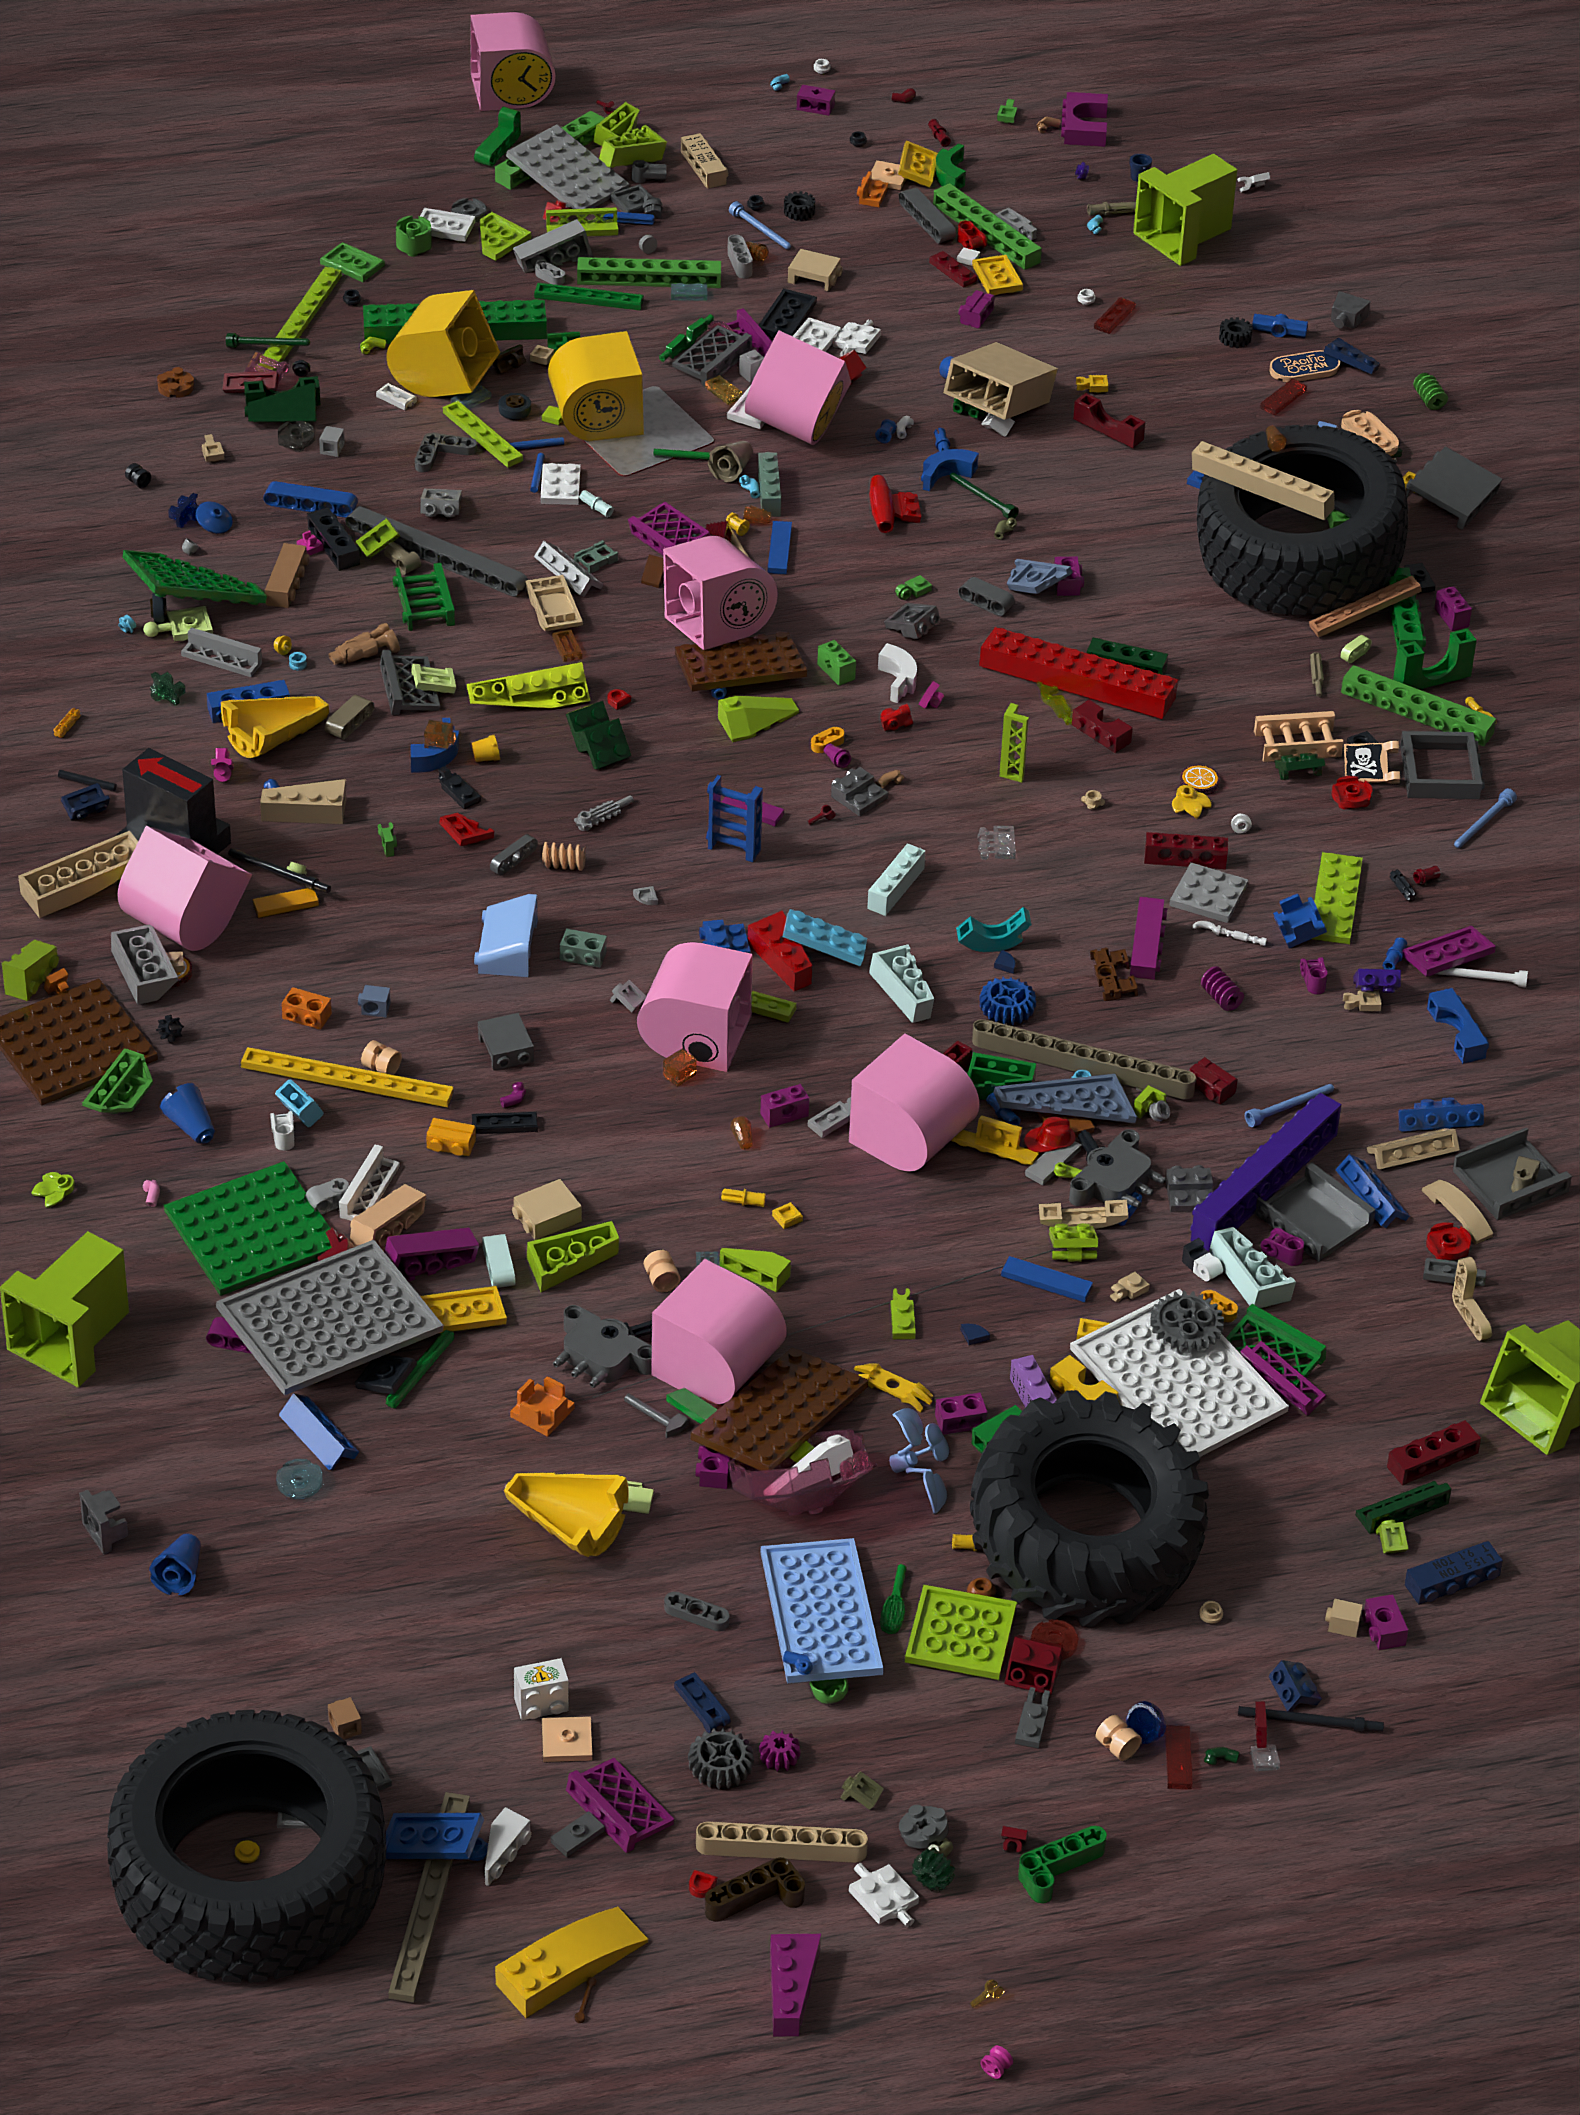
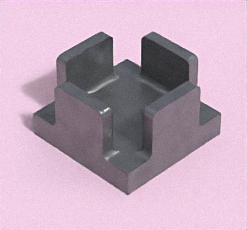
(101, 1529)

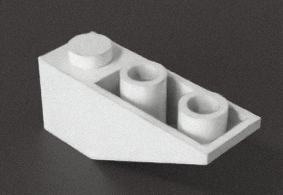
(506, 1836)

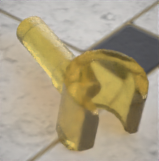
(989, 1986)

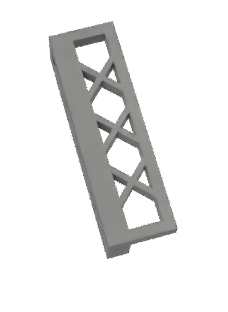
(562, 564)
(225, 650)

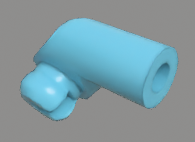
(751, 485)

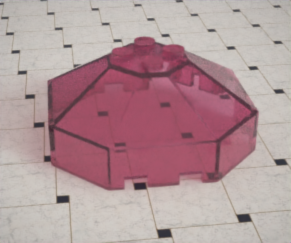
(805, 1490)

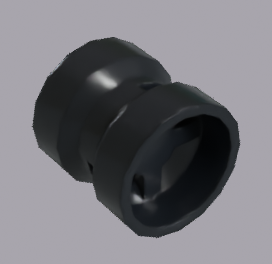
(136, 473)

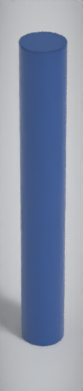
(538, 443)
(537, 472)

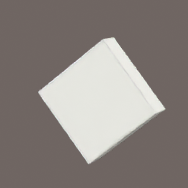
(967, 255)

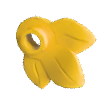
(1190, 802)

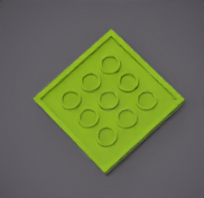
(961, 1632)

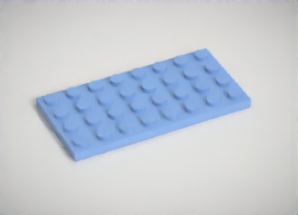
(822, 1609)

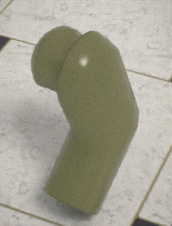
(1004, 526)
(943, 1847)

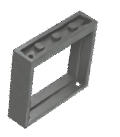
(1441, 787)

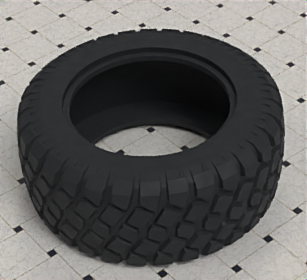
(1307, 569)
(258, 1924)

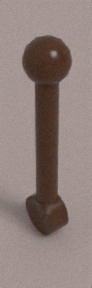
(579, 2016)

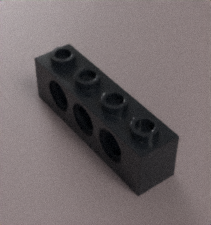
(335, 539)

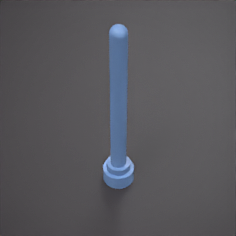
(738, 210)
(1506, 799)
(1256, 1116)

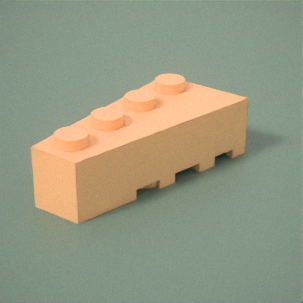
(388, 1216)

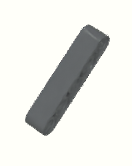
(927, 215)

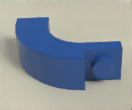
(947, 462)
(432, 758)

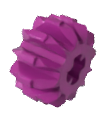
(779, 1750)

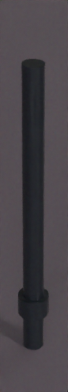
(310, 882)
(1358, 1724)

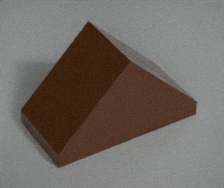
(653, 572)

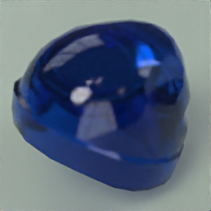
(1146, 1721)

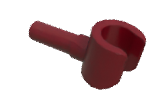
(606, 106)
(826, 811)

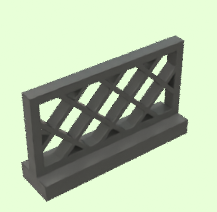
(722, 361)
(394, 684)

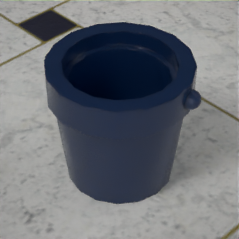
(1139, 164)

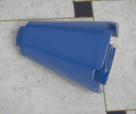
(189, 1112)
(177, 1566)

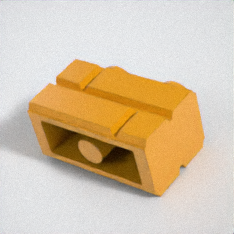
(451, 1137)

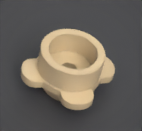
(1093, 799)

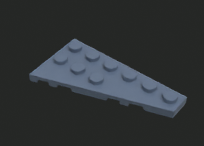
(1082, 1097)

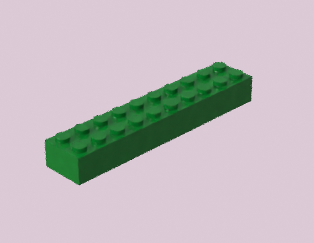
(505, 318)

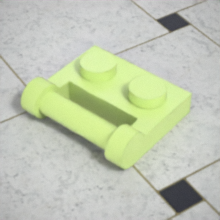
(434, 679)

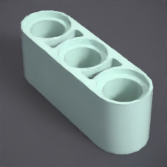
(498, 1260)

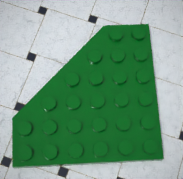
(183, 579)

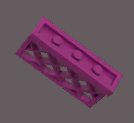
(657, 539)
(617, 1825)

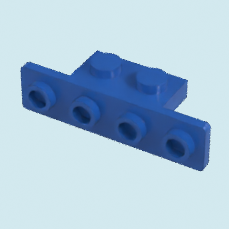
(1440, 1115)

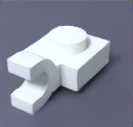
(1257, 180)

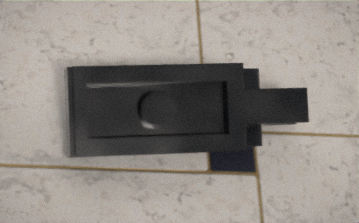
(457, 788)

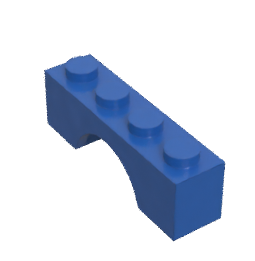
(1447, 1008)

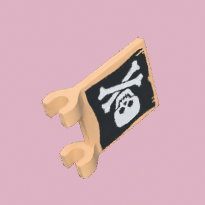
(1370, 762)

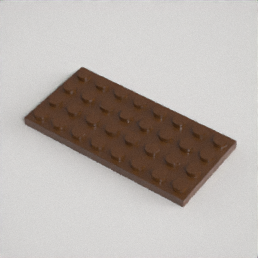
(779, 1410)

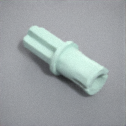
(596, 503)

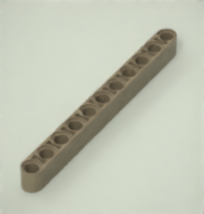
(1077, 1056)

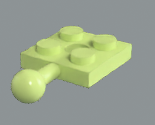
(179, 622)

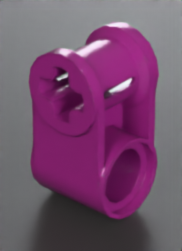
(1314, 975)
(1285, 1247)

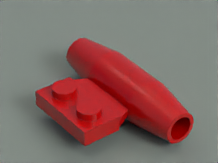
(887, 505)

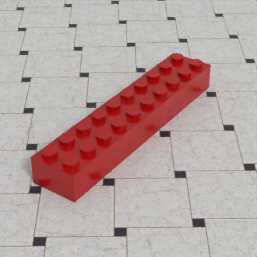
(1078, 672)

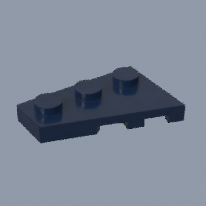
(1347, 353)

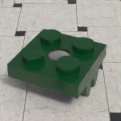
(1306, 760)

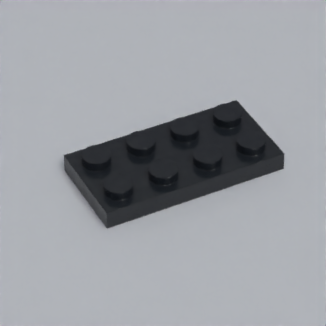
(787, 313)

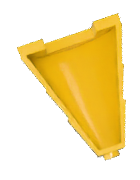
(268, 722)
(573, 1507)

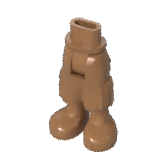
(365, 645)

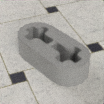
(550, 273)

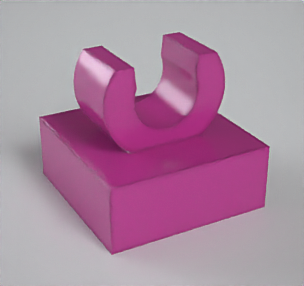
(311, 542)
(931, 696)

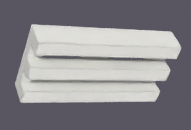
(396, 396)

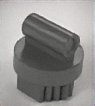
(652, 206)

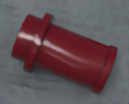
(1424, 875)

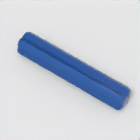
(634, 218)

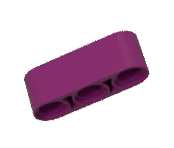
(223, 1336)

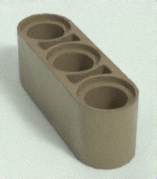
(349, 717)

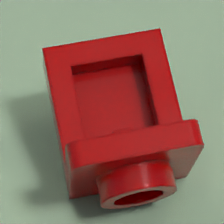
(558, 205)

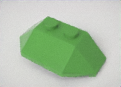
(121, 1085)

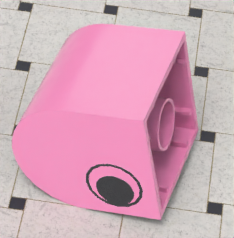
(699, 1004)

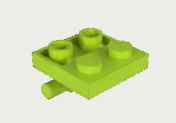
(1073, 1239)

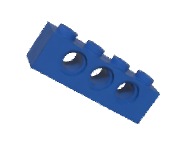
(273, 689)

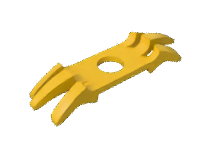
(905, 1391)

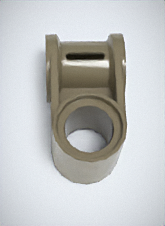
(1525, 1173)

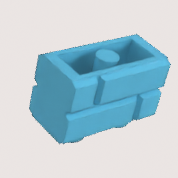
(299, 1103)

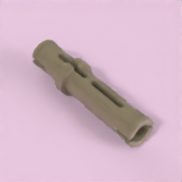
(1111, 208)

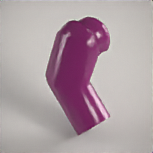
(516, 1095)

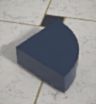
(1005, 962)
(974, 1333)

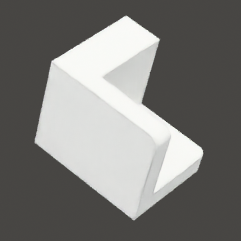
(998, 424)

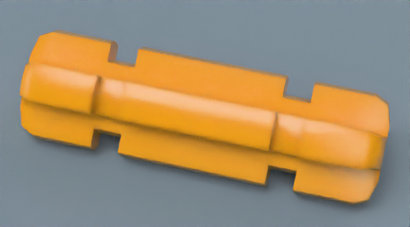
(67, 722)

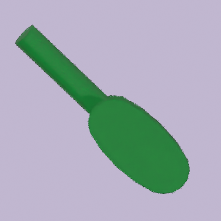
(893, 1608)

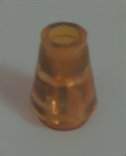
(757, 250)
(1275, 439)
(756, 515)
(742, 1131)

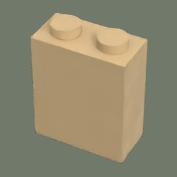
(547, 1209)

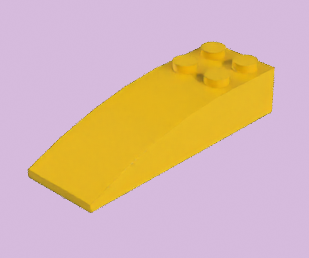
(567, 1959)

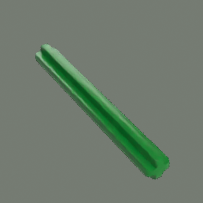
(423, 1365)

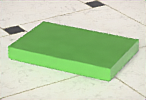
(352, 262)

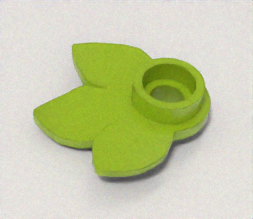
(54, 1188)

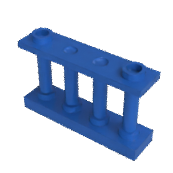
(752, 815)

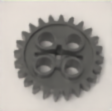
(1187, 1321)

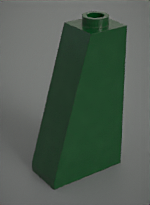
(289, 405)

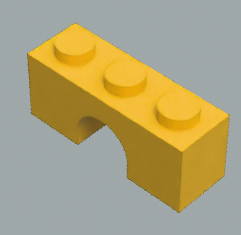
(1070, 1375)

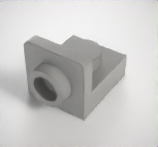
(628, 995)

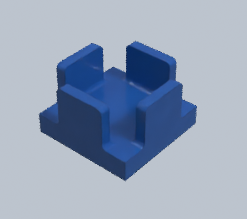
(1299, 920)

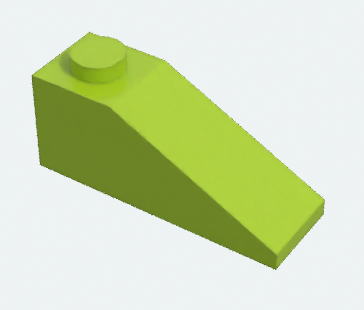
(758, 1266)

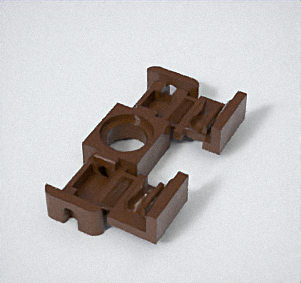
(1105, 963)

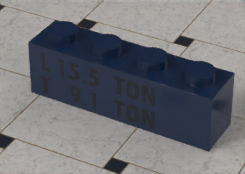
(1453, 1572)

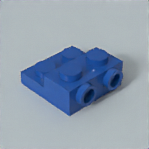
(724, 936)

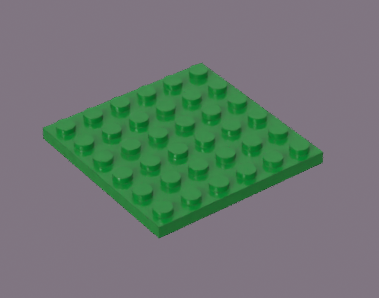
(250, 1228)

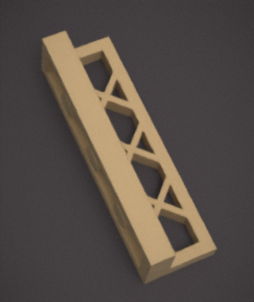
(1414, 1148)

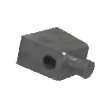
(1349, 310)

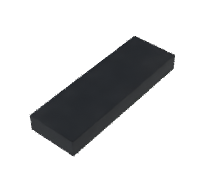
(505, 1122)

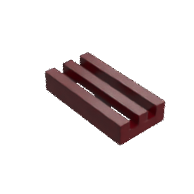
(1261, 1724)

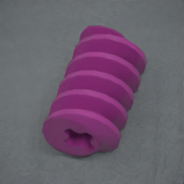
(1222, 988)

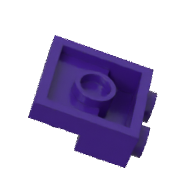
(1382, 979)

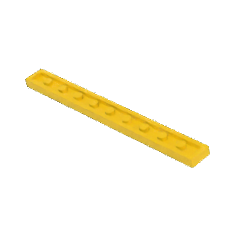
(347, 1077)

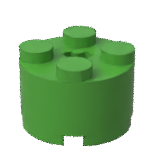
(413, 235)

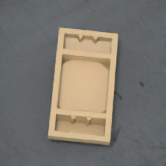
(553, 603)

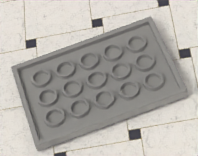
(567, 169)

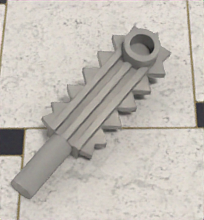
(600, 813)

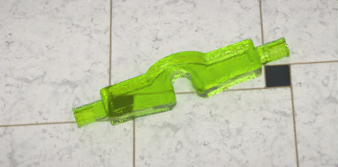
(1057, 702)

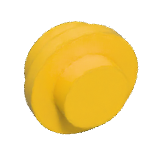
(247, 1851)

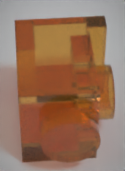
(439, 734)

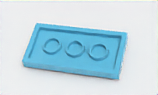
(825, 937)

